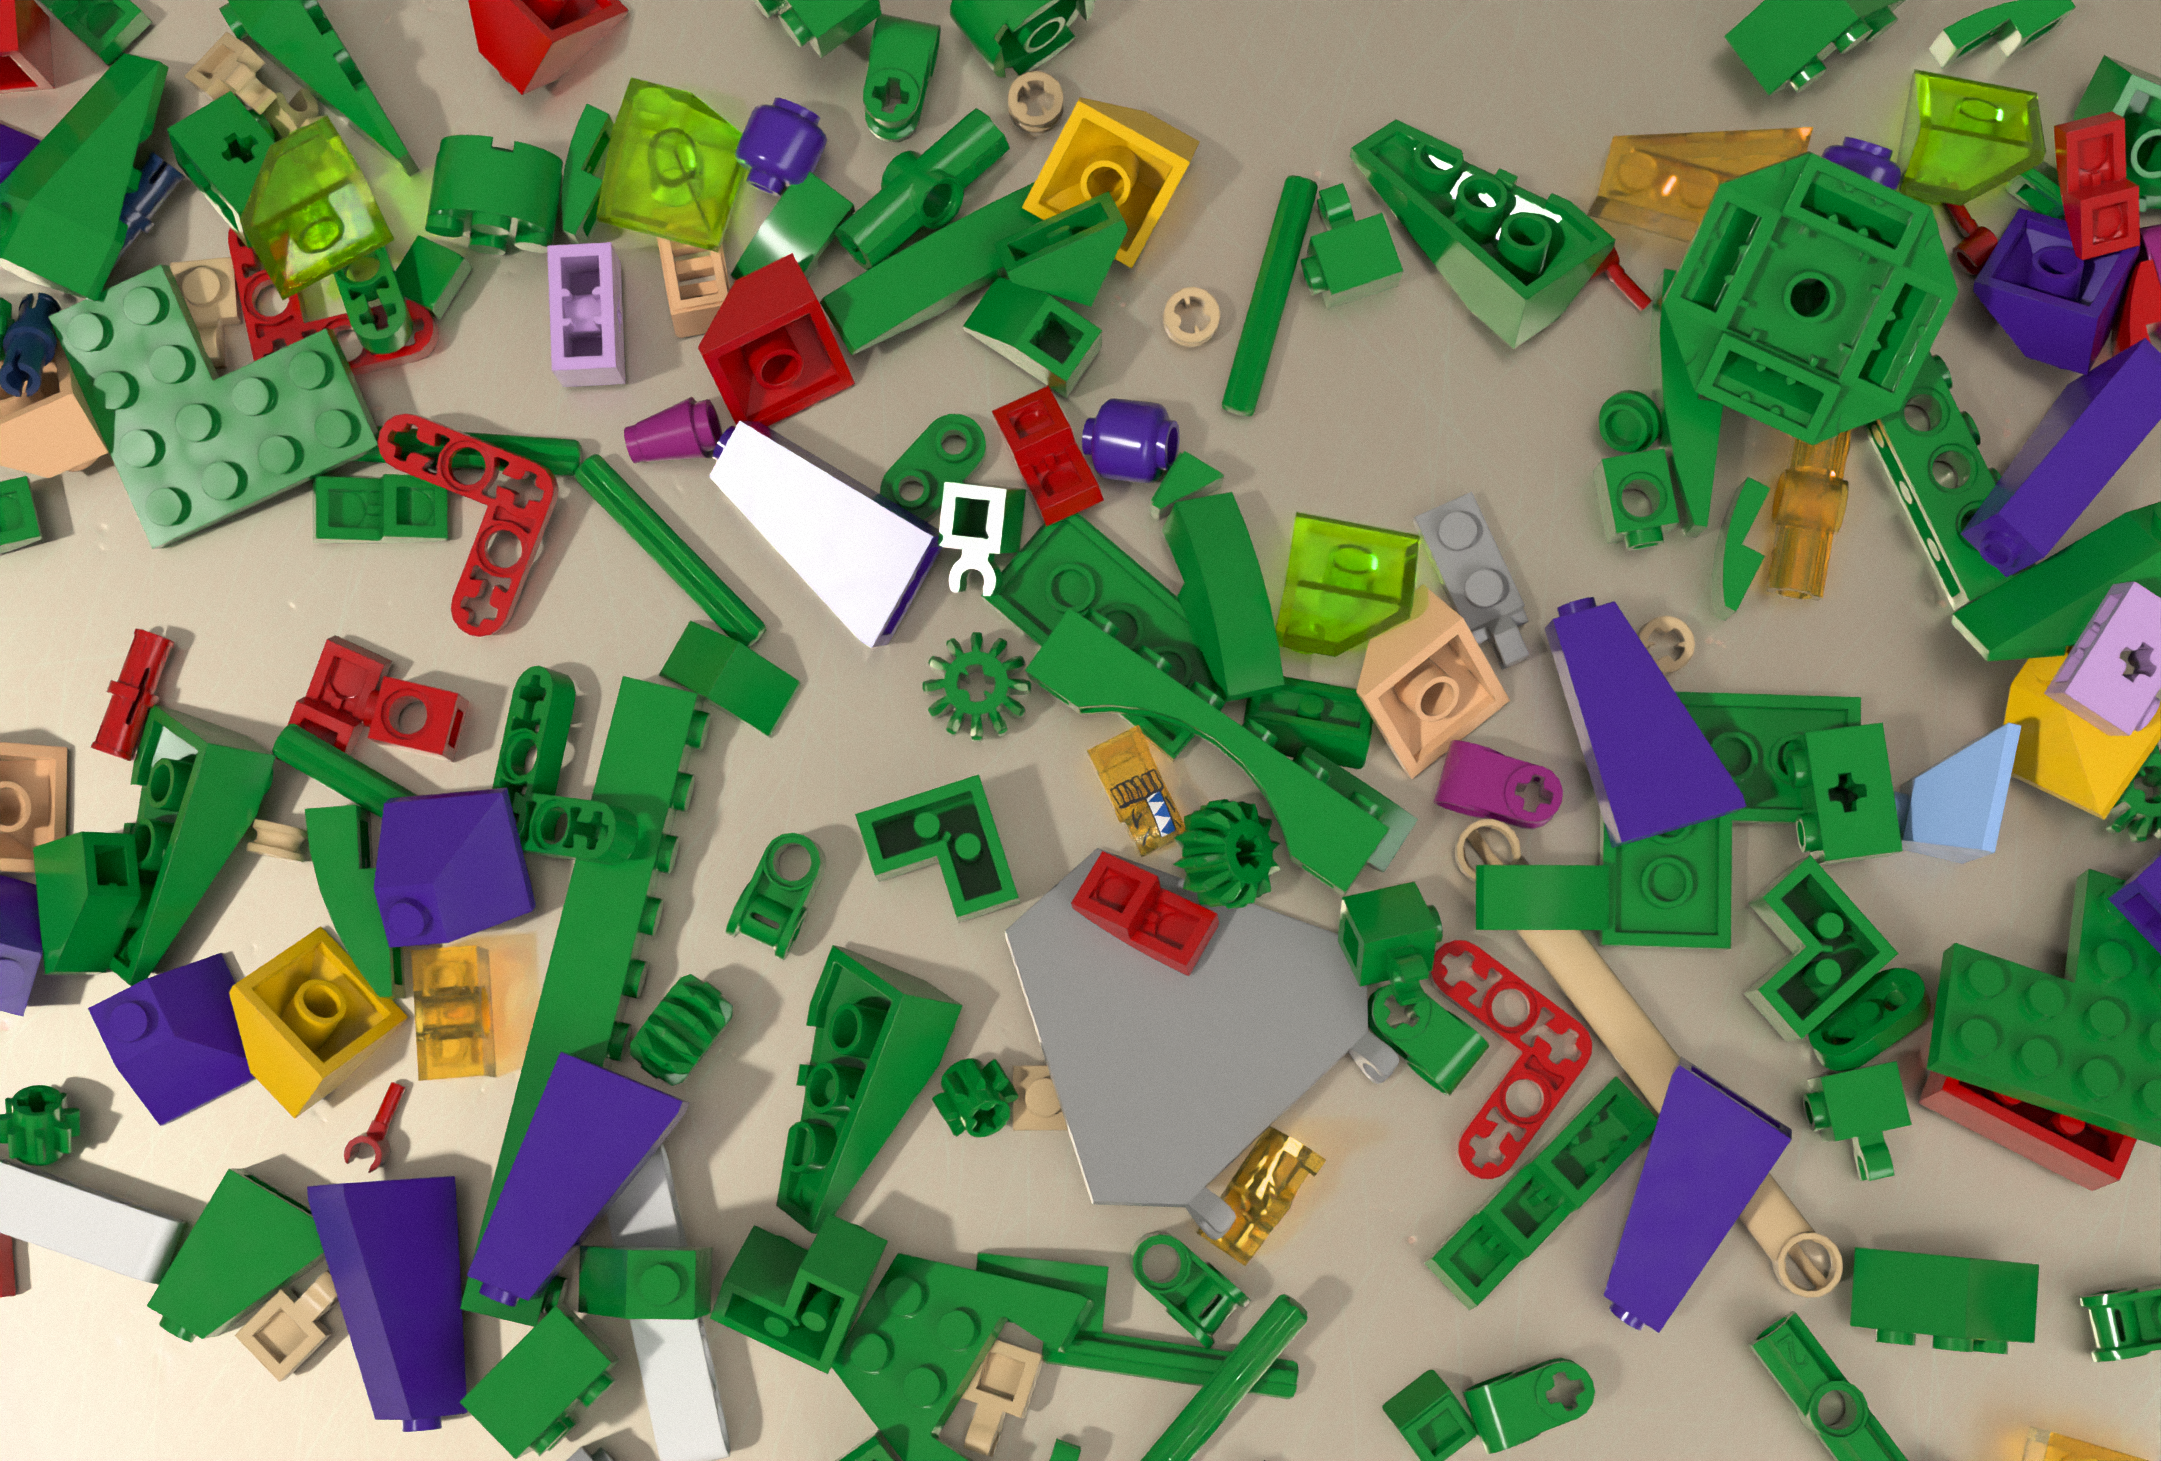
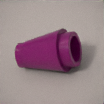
(676, 433)

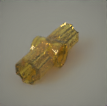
(1807, 512)

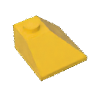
(1119, 153)
(2066, 752)
(310, 1021)

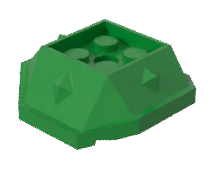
(1822, 366)

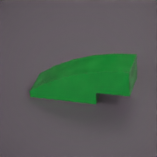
(1225, 595)
(345, 876)

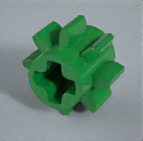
(975, 1097)
(38, 1125)

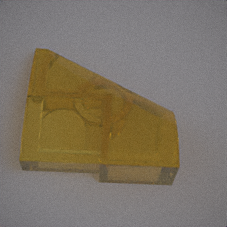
(1264, 1191)

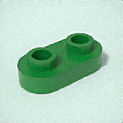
(932, 466)
(1869, 1021)

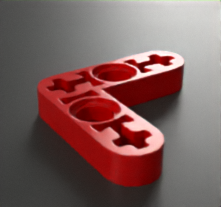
(273, 332)
(501, 514)
(1530, 1064)

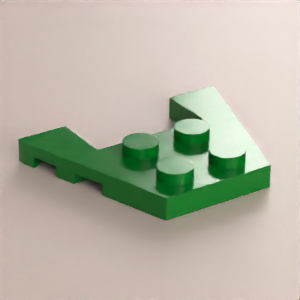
(928, 1339)

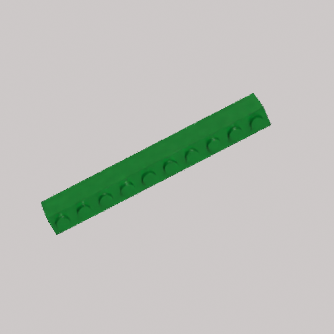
(604, 926)

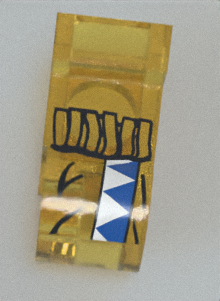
(1136, 791)

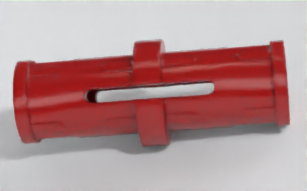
(132, 694)

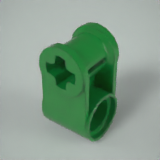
(899, 68)
(777, 897)
(1432, 1043)
(1189, 1288)
(2124, 1322)
(1516, 1407)

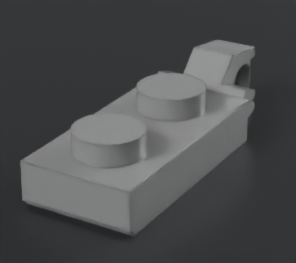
(1475, 576)

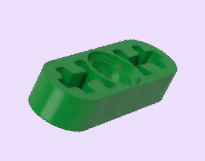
(381, 286)

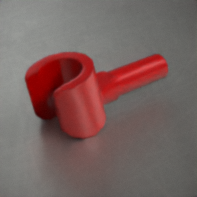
(1978, 242)
(1617, 275)
(377, 1130)

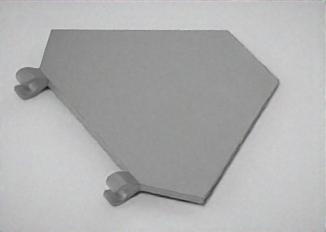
(1177, 1069)

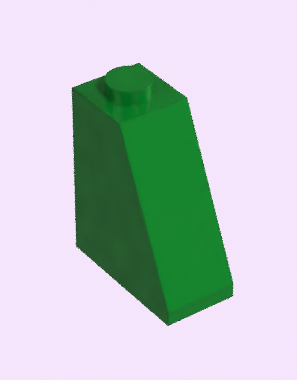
(236, 1257)
(645, 1282)

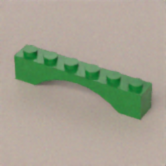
(1100, 676)

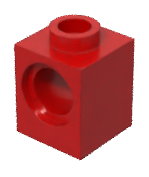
(442, 727)

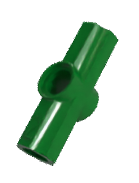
(922, 189)
(1809, 1373)

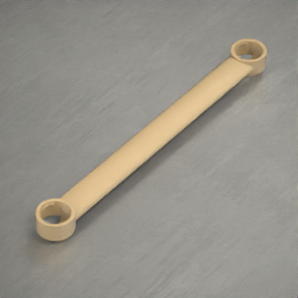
(1650, 1063)

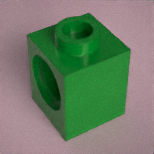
(1640, 471)

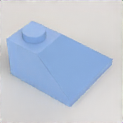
(1960, 801)

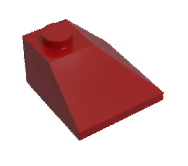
(540, 38)
(773, 346)

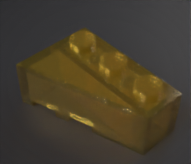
(1669, 178)

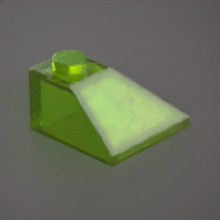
(1966, 138)
(671, 167)
(311, 209)
(1344, 584)

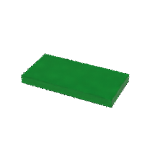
(1085, 570)

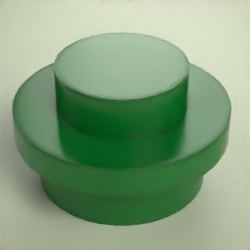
(1629, 421)

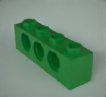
(1930, 507)

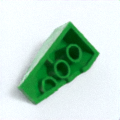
(70, 190)

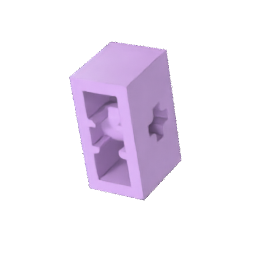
(586, 314)
(2092, 674)

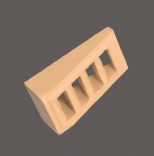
(694, 304)

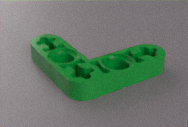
(539, 806)

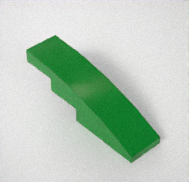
(926, 275)
(1688, 423)
(1542, 1193)

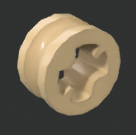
(1052, 94)
(1210, 313)
(1662, 626)
(278, 841)

